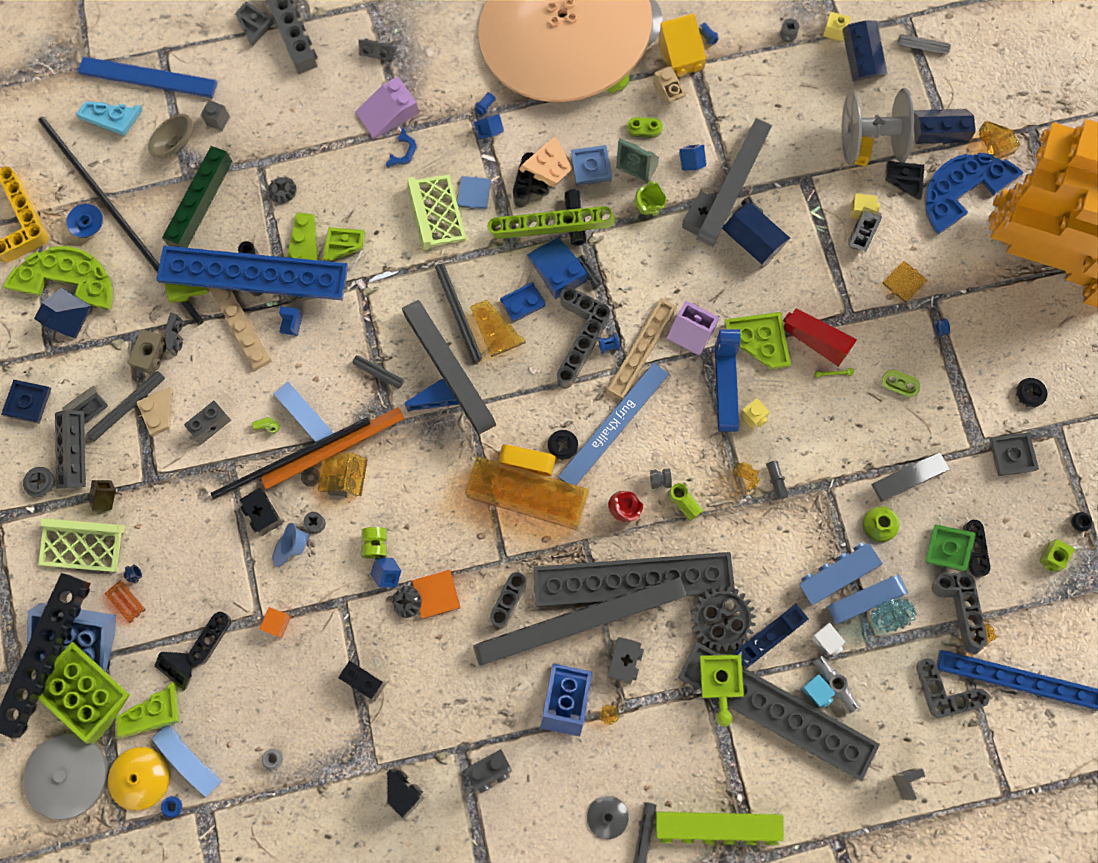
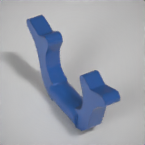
(410, 152)

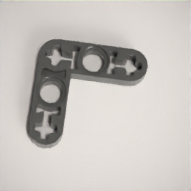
(941, 697)

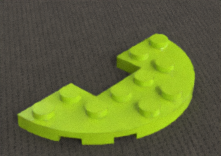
(65, 266)

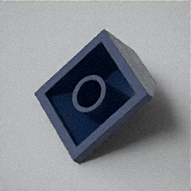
(63, 313)

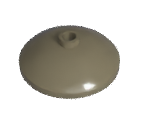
(171, 136)

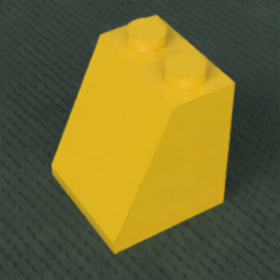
(682, 45)

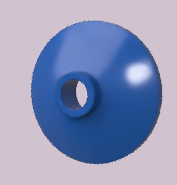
(79, 216)

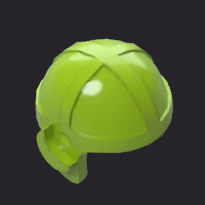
(650, 199)

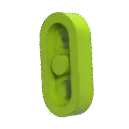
(644, 128)
(899, 385)

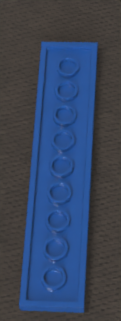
(252, 273)

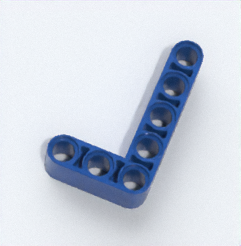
(726, 379)

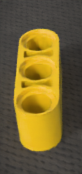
(527, 459)

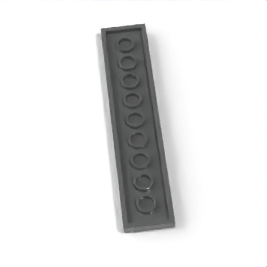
(607, 579)
(791, 718)

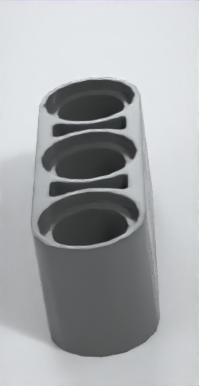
(515, 592)

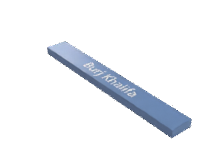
(613, 425)

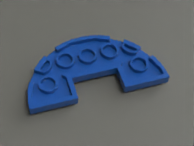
(958, 178)

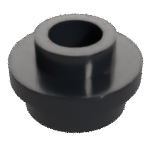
(1087, 521)

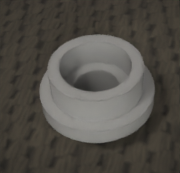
(266, 759)

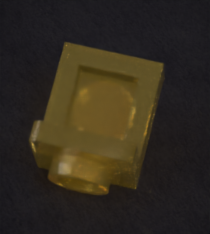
(747, 472)

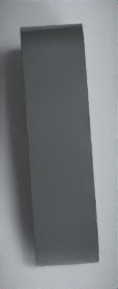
(964, 612)

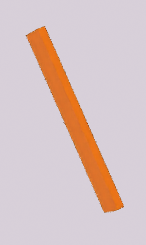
(315, 457)

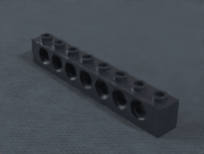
(31, 658)

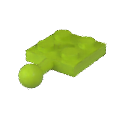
(714, 689)

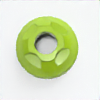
(874, 530)

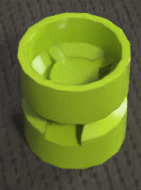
(377, 536)

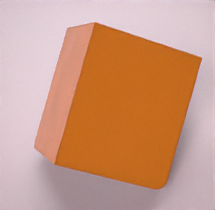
(275, 622)

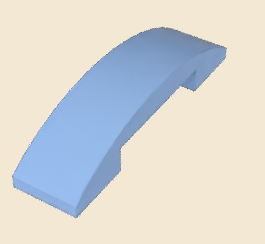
(302, 412)
(186, 761)

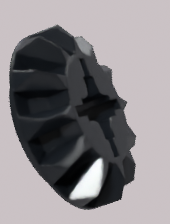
(1039, 390)
(561, 436)

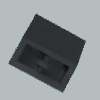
(401, 794)

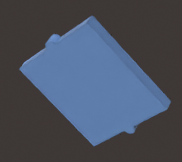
(474, 192)

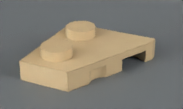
(157, 411)

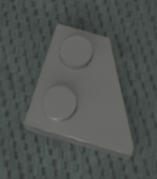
(253, 22)

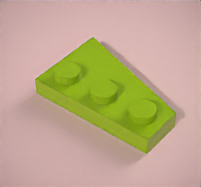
(152, 714)

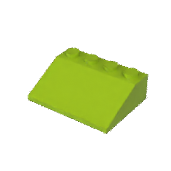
(83, 694)

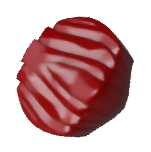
(625, 506)

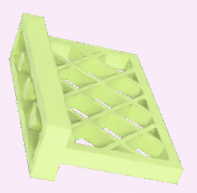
(420, 209)
(80, 527)

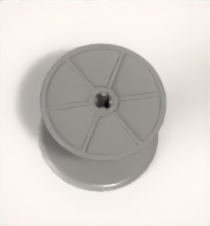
(899, 126)

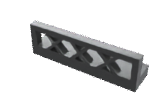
(70, 449)

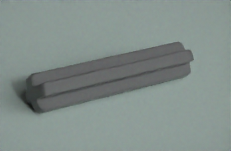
(924, 44)
(378, 371)

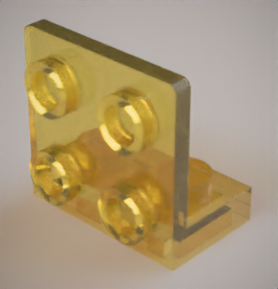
(343, 473)

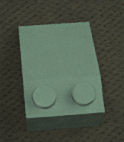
(636, 160)

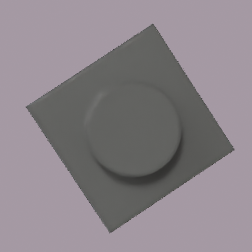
(215, 115)

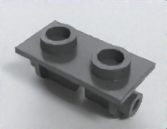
(376, 50)

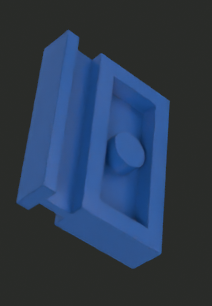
(522, 302)

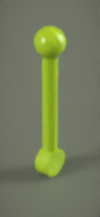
(849, 372)

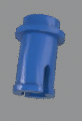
(710, 36)
(482, 106)

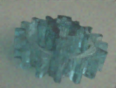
(893, 615)

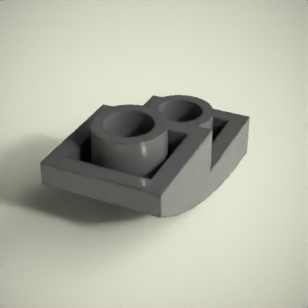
(173, 339)

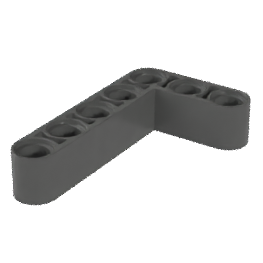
(584, 336)

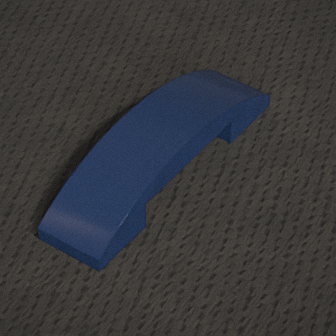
(771, 635)

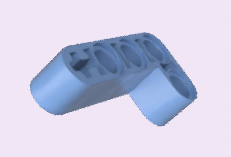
(867, 599)

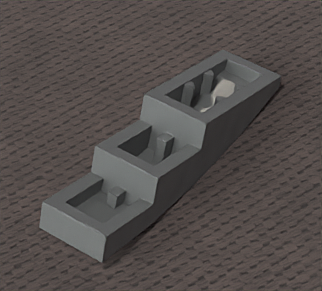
(910, 477)

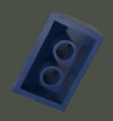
(864, 50)
(943, 126)
(756, 233)

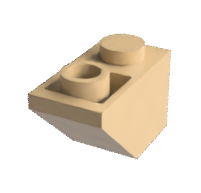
(668, 85)

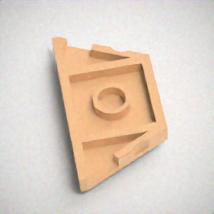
(548, 163)

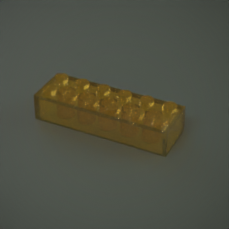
(527, 493)

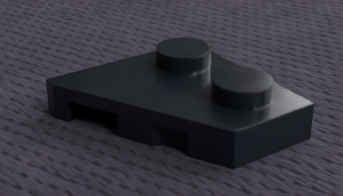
(906, 177)

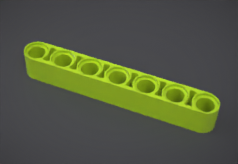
(559, 225)

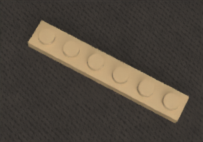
(241, 327)

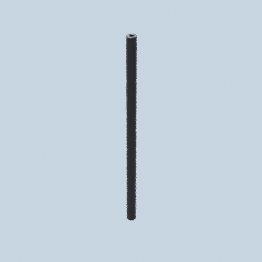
(290, 458)

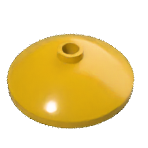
(151, 781)

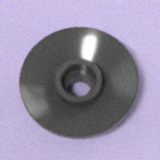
(596, 814)

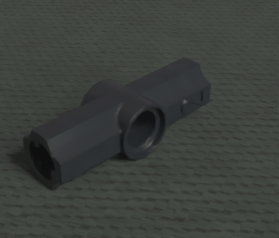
(573, 201)

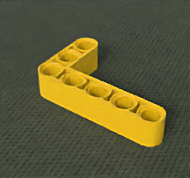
(27, 235)

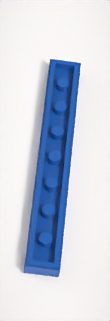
(147, 77)
(1018, 679)

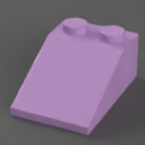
(387, 108)

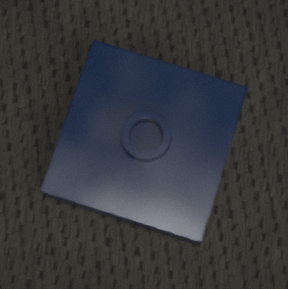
(26, 401)

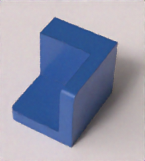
(489, 126)
(693, 157)
(290, 320)
(385, 572)

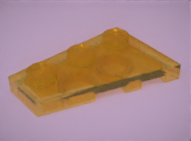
(495, 330)

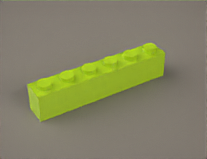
(719, 826)

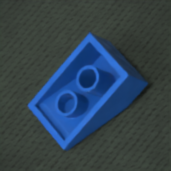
(557, 267)
(566, 700)

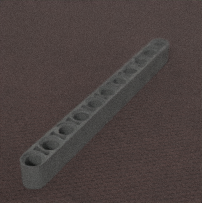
(579, 620)

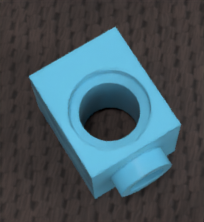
(818, 691)

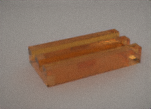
(135, 613)

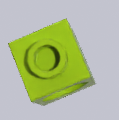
(1064, 552)

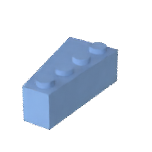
(840, 573)

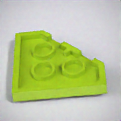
(763, 338)

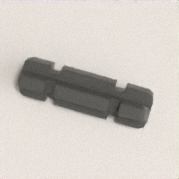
(591, 274)

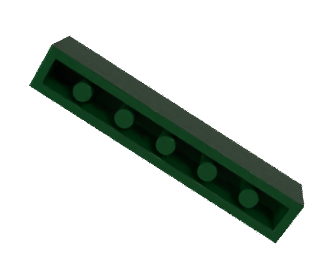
(197, 198)

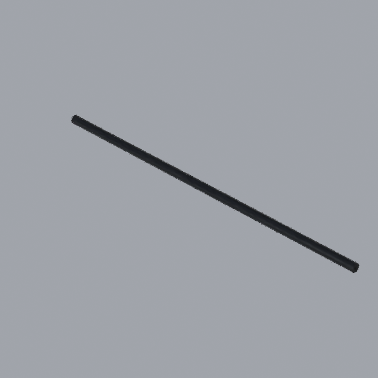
(114, 212)

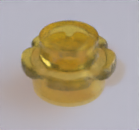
(614, 714)

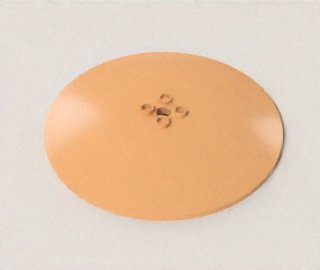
(563, 56)

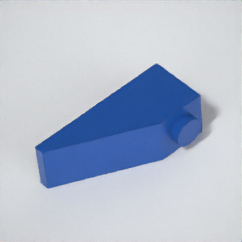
(432, 397)

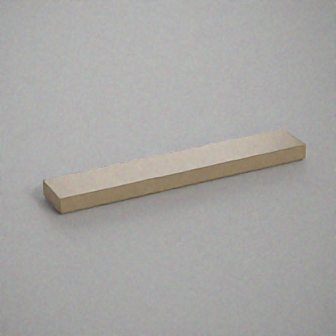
(641, 349)

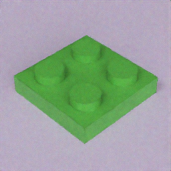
(950, 548)

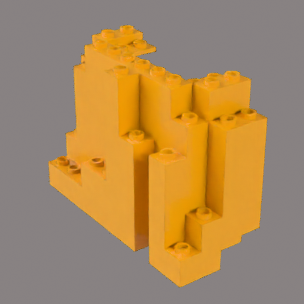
(1056, 207)

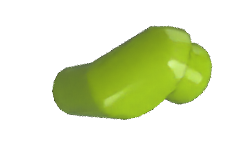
(267, 423)

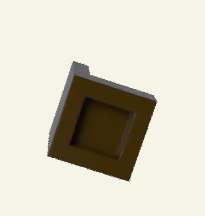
(101, 495)

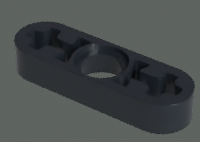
(984, 553)
(201, 639)

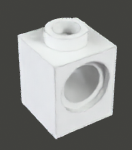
(828, 640)

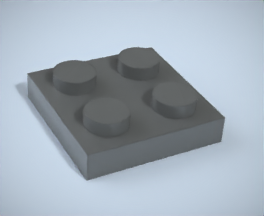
(1014, 454)

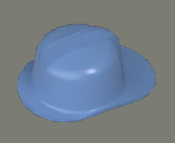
(290, 544)

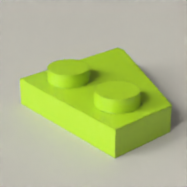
(342, 242)

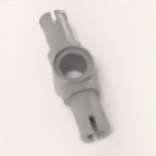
(844, 692)

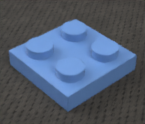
(591, 165)

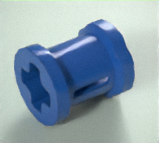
(614, 343)

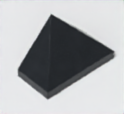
(175, 667)

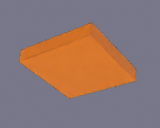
(437, 594)

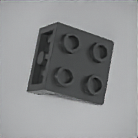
(488, 771)

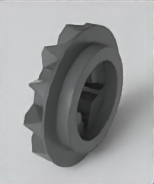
(282, 196)
(34, 475)
(408, 610)

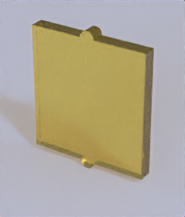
(904, 281)

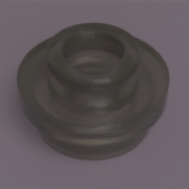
(310, 471)

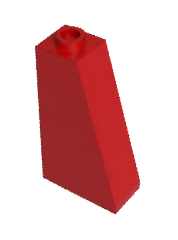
(819, 336)

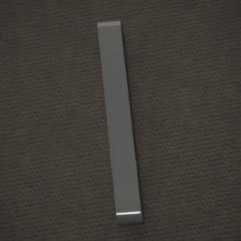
(733, 183)
(449, 367)

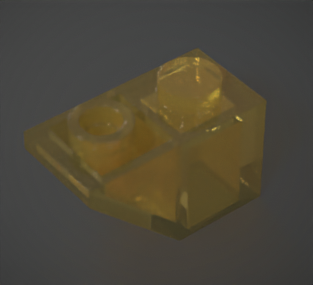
(998, 139)

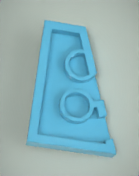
(113, 118)

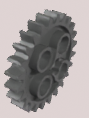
(728, 636)

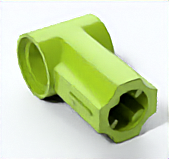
(686, 503)

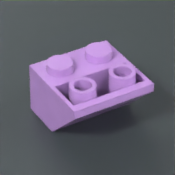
(692, 328)

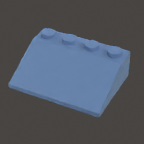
(90, 632)

